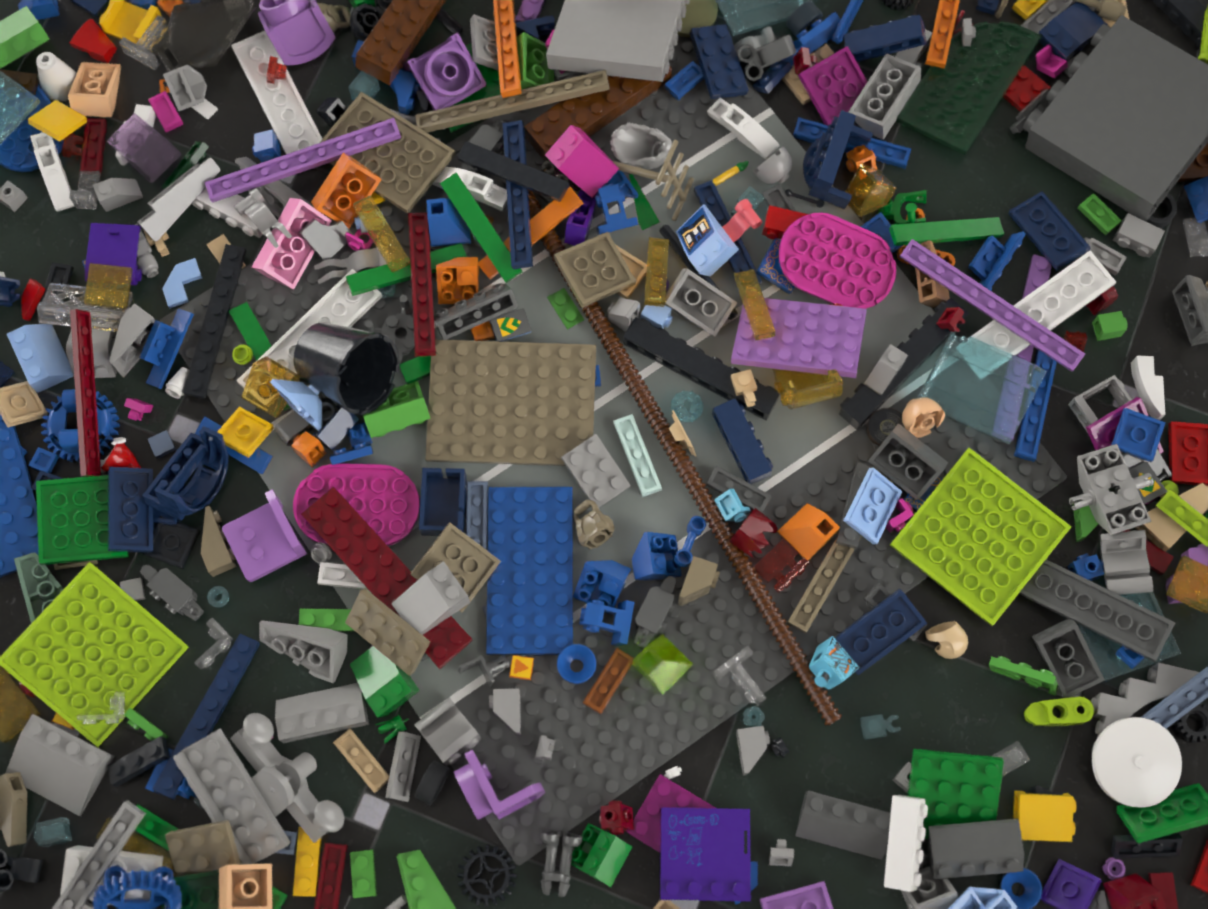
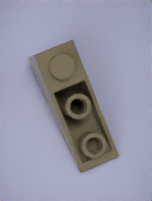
(214, 546)
(13, 809)

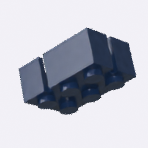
(442, 500)

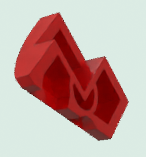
(94, 41)

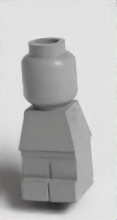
(145, 259)

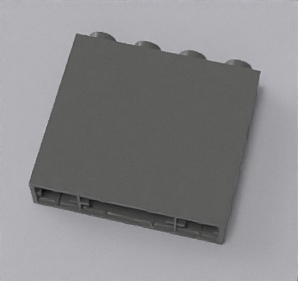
(1125, 117)

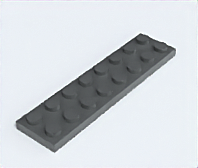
(1099, 609)

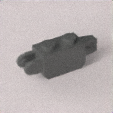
(489, 138)
(172, 590)
(654, 611)

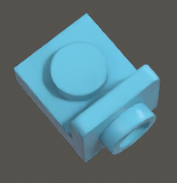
(731, 506)

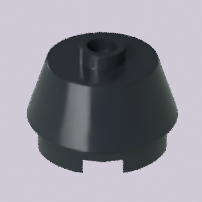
(363, 20)

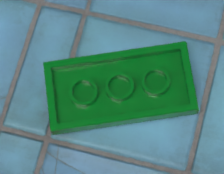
(1178, 812)

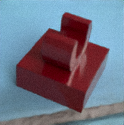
(803, 60)
(950, 319)

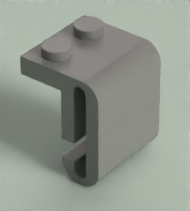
(102, 350)
(1126, 562)
(448, 732)

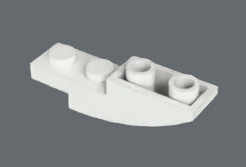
(744, 127)
(52, 171)
(479, 186)

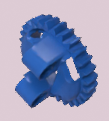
(68, 438)
(117, 882)

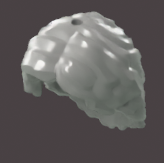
(640, 146)

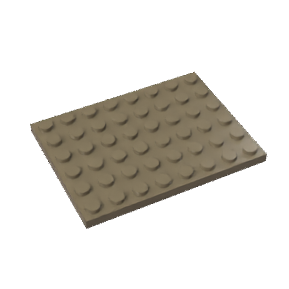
(509, 401)

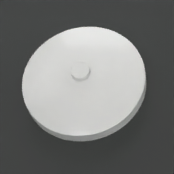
(1136, 762)

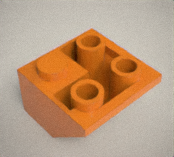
(457, 279)
(809, 530)

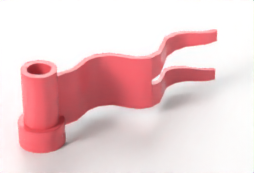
(742, 220)

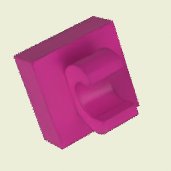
(137, 408)

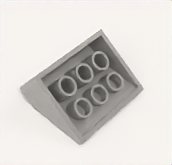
(58, 764)

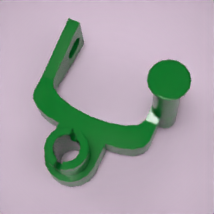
(892, 209)

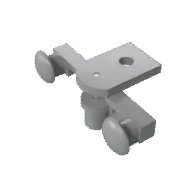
(284, 780)

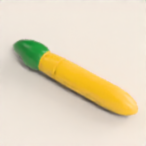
(729, 173)

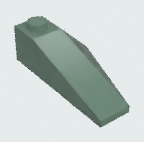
(37, 584)

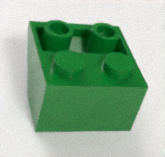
(600, 854)

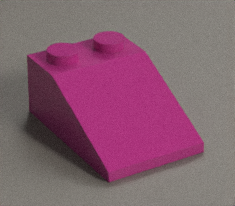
(582, 160)

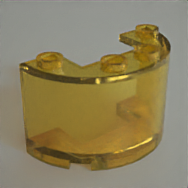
(806, 388)

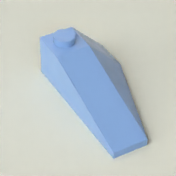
(302, 400)

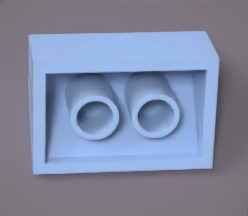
(40, 355)

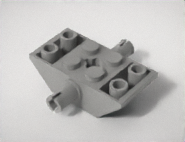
(1105, 472)

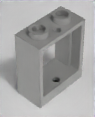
(1082, 409)

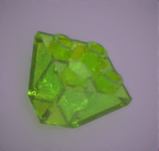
(662, 663)

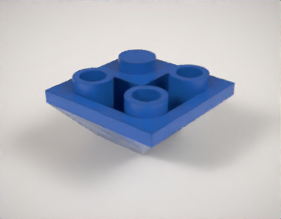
(446, 223)
(655, 557)
(601, 582)

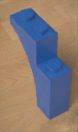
(403, 85)

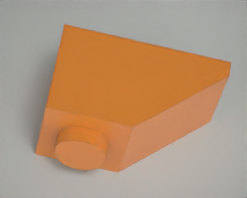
(308, 448)

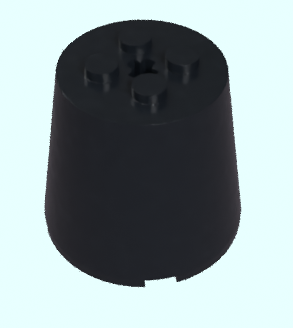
(347, 365)

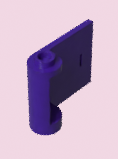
(115, 247)

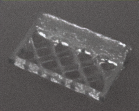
(59, 314)

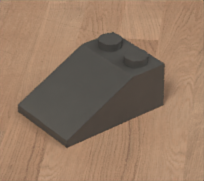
(1068, 657)

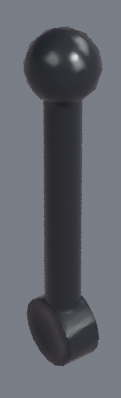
(819, 203)

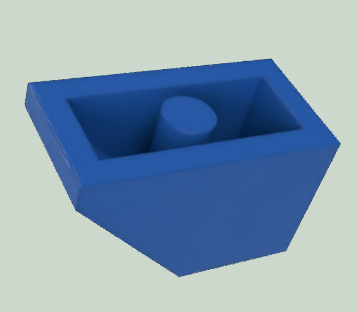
(41, 8)

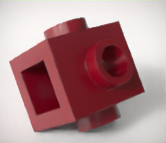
(616, 818)

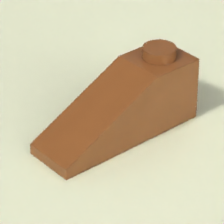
(930, 291)

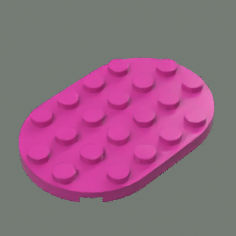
(837, 261)
(375, 491)

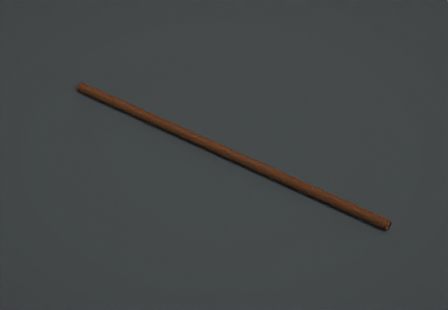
(697, 489)

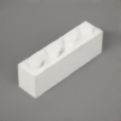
(226, 210)
(904, 843)

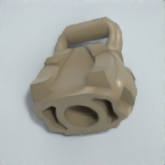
(332, 16)
(594, 527)

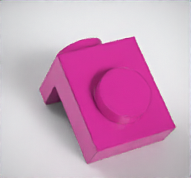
(1049, 63)
(900, 520)

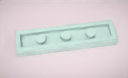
(637, 455)

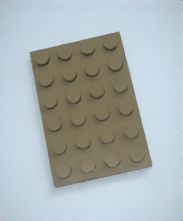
(404, 165)

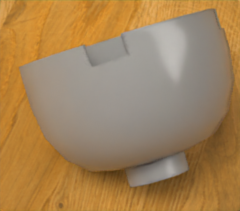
(775, 167)

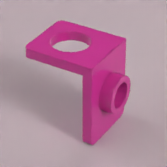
(356, 243)

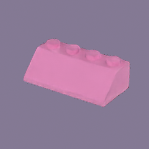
(292, 255)

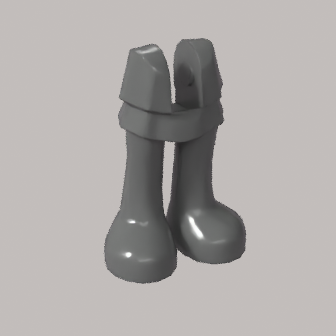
(569, 842)

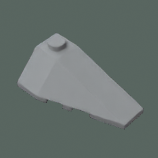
(313, 647)

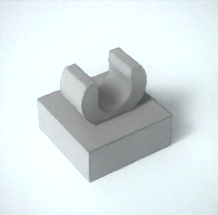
(781, 855)

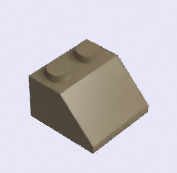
(699, 579)

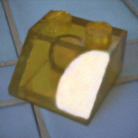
(869, 190)
(260, 390)

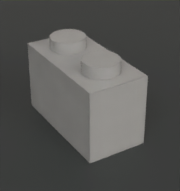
(1138, 235)

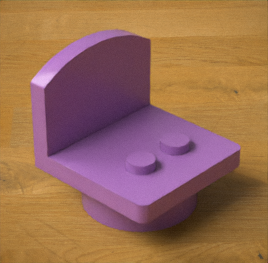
(296, 29)
(446, 73)
(263, 539)
(481, 796)

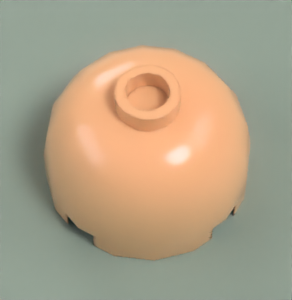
(921, 416)

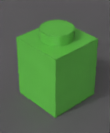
(1109, 325)

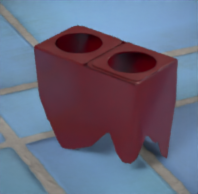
(750, 533)

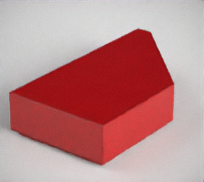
(31, 298)

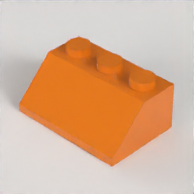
(345, 185)

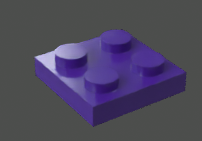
(1069, 887)

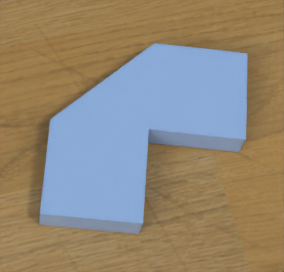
(180, 275)

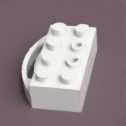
(127, 860)

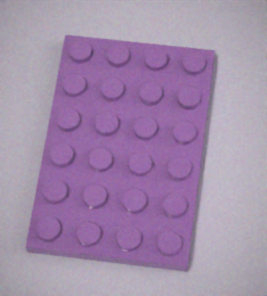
(805, 338)

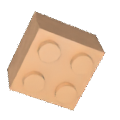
(245, 886)

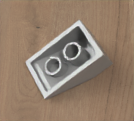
(699, 302)
(130, 339)
(431, 599)

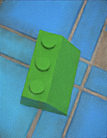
(19, 36)
(533, 62)
(400, 409)

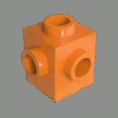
(858, 156)

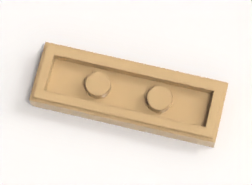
(362, 760)

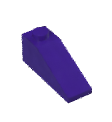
(580, 220)

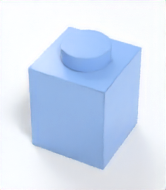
(657, 316)

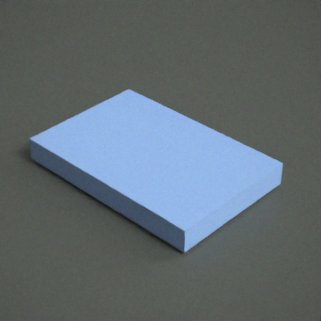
(873, 506)

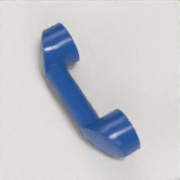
(694, 529)

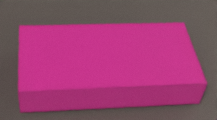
(165, 111)

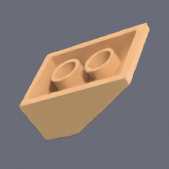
(95, 89)

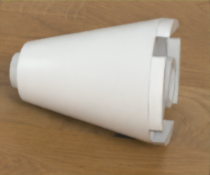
(54, 76)

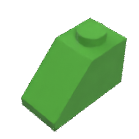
(1084, 522)

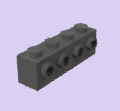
(475, 311)

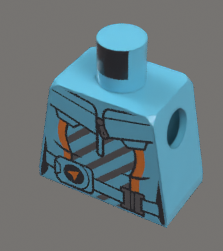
(831, 664)

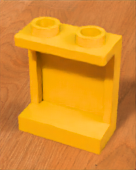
(1045, 816)

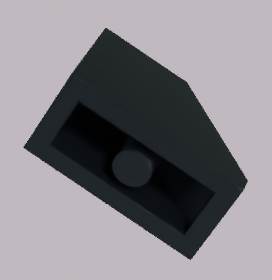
(331, 110)

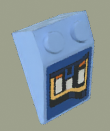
(705, 242)

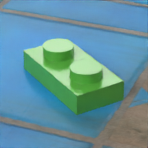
(1099, 214)
(565, 308)
(138, 721)
(363, 874)

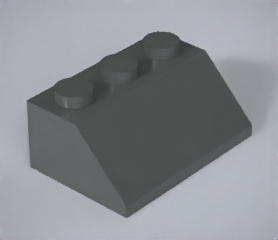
(1192, 303)
(908, 461)

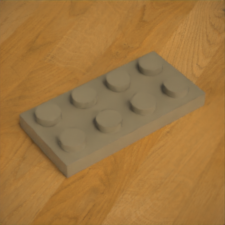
(387, 632)

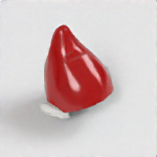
(119, 456)

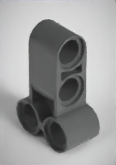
(766, 54)
(294, 424)

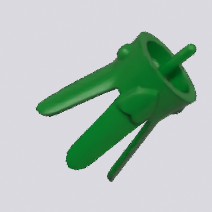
(396, 723)

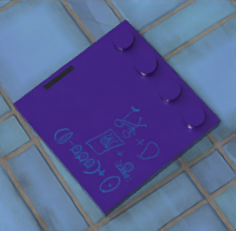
(705, 854)

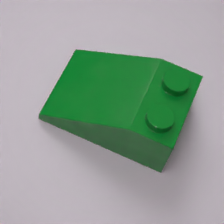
(382, 682)

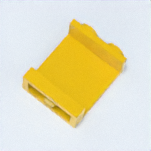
(127, 20)

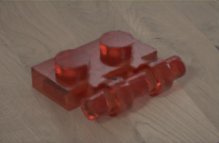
(776, 560)

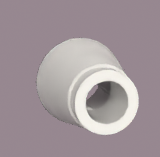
(177, 383)

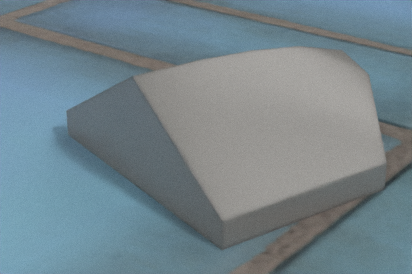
(186, 86)

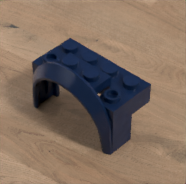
(821, 177)
(203, 486)

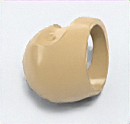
(951, 637)

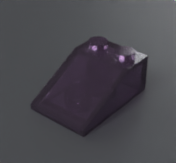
(144, 148)

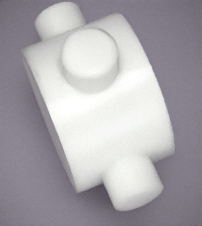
(673, 772)

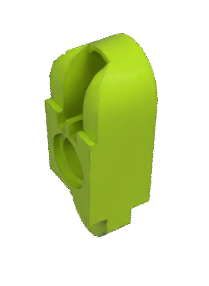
(1041, 712)

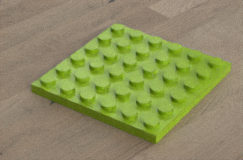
(980, 536)
(89, 648)

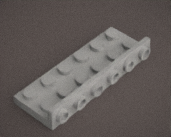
(231, 795)

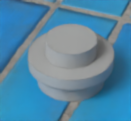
(321, 552)

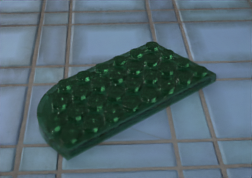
(960, 98)

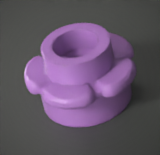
(1118, 864)

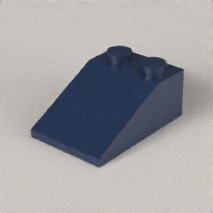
(1071, 30)

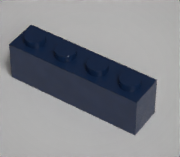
(886, 38)
(742, 442)

